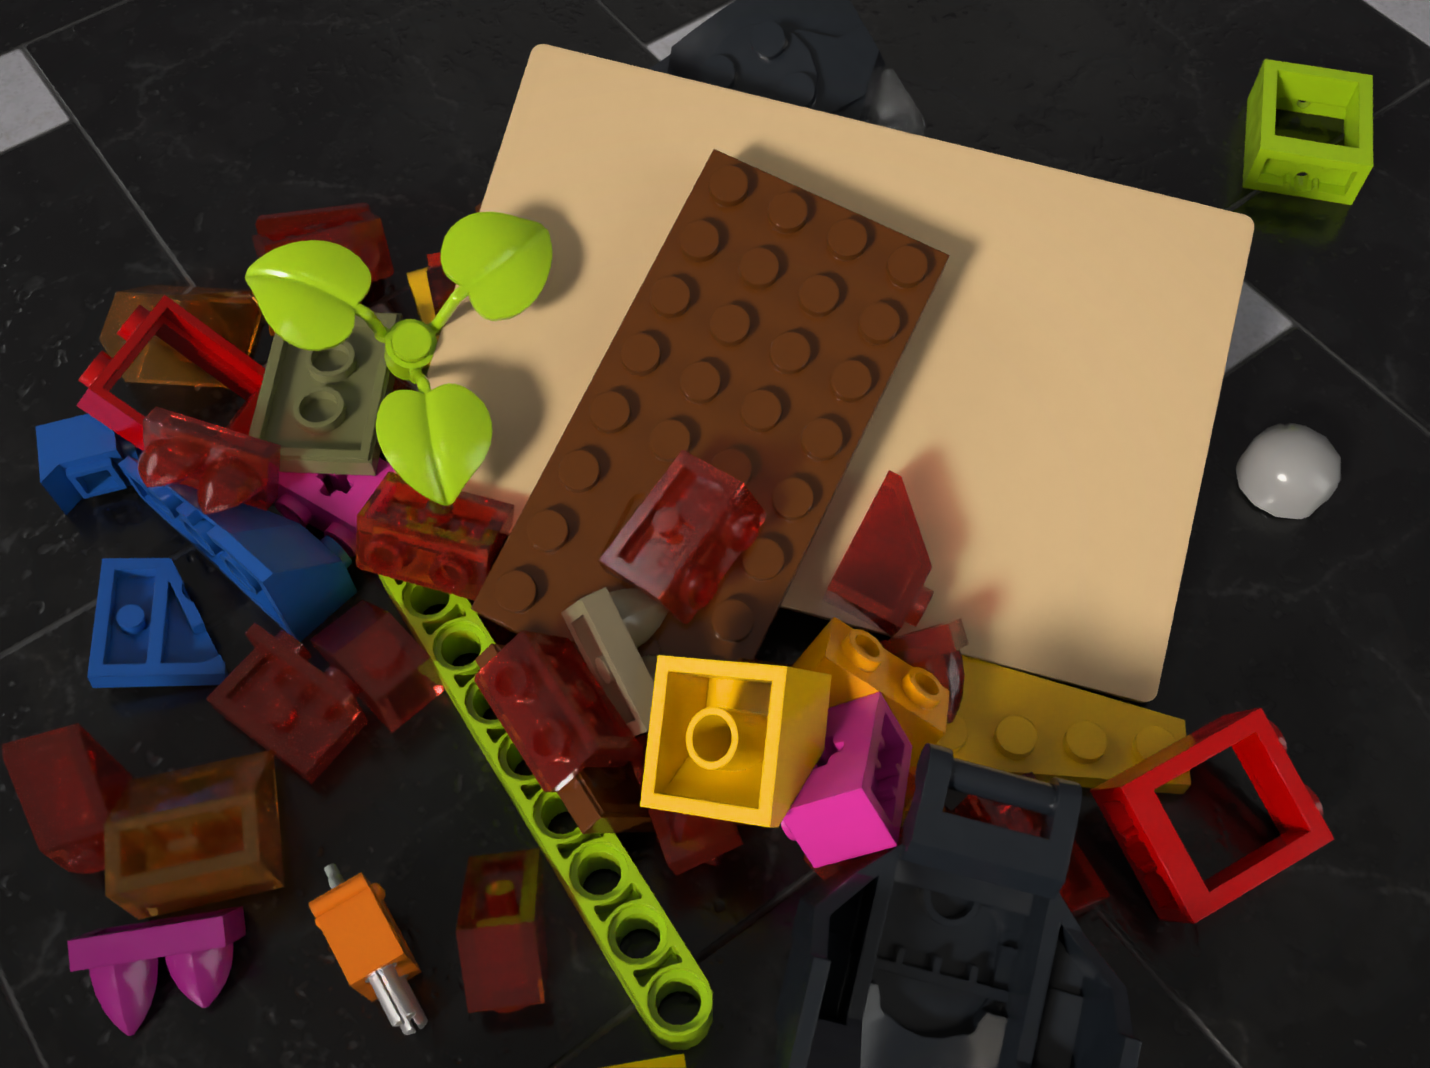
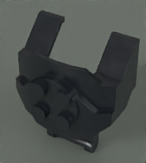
(787, 52)
(954, 944)

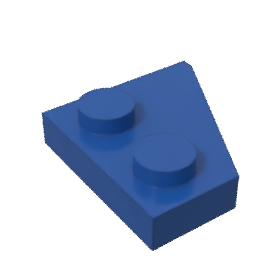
(149, 629)

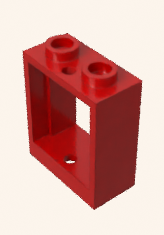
(189, 338)
(1157, 850)

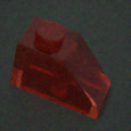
(885, 564)
(382, 661)
(66, 793)
(503, 932)

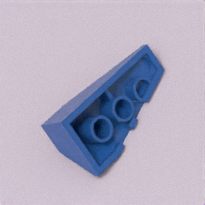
(262, 553)

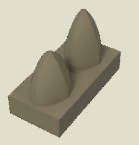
(608, 632)

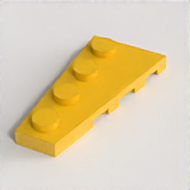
(1054, 729)

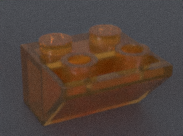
(194, 837)

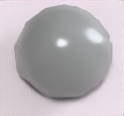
(1289, 470)

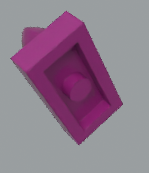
(126, 957)

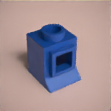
(81, 459)

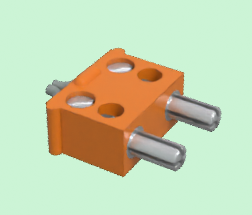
(369, 946)

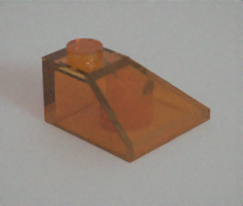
(225, 310)

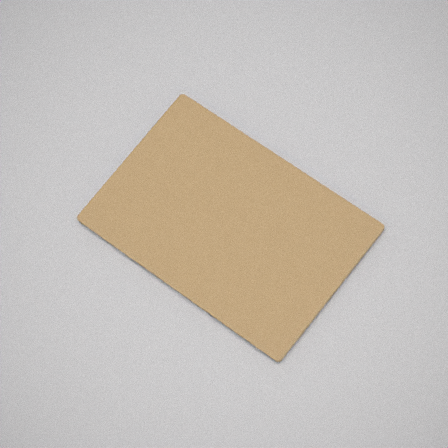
(1039, 409)

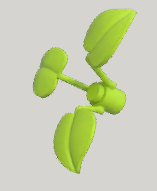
(426, 435)

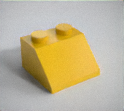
(732, 738)

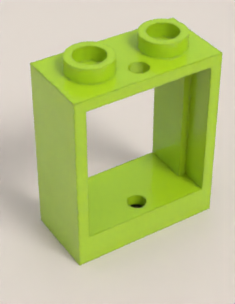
(1332, 170)

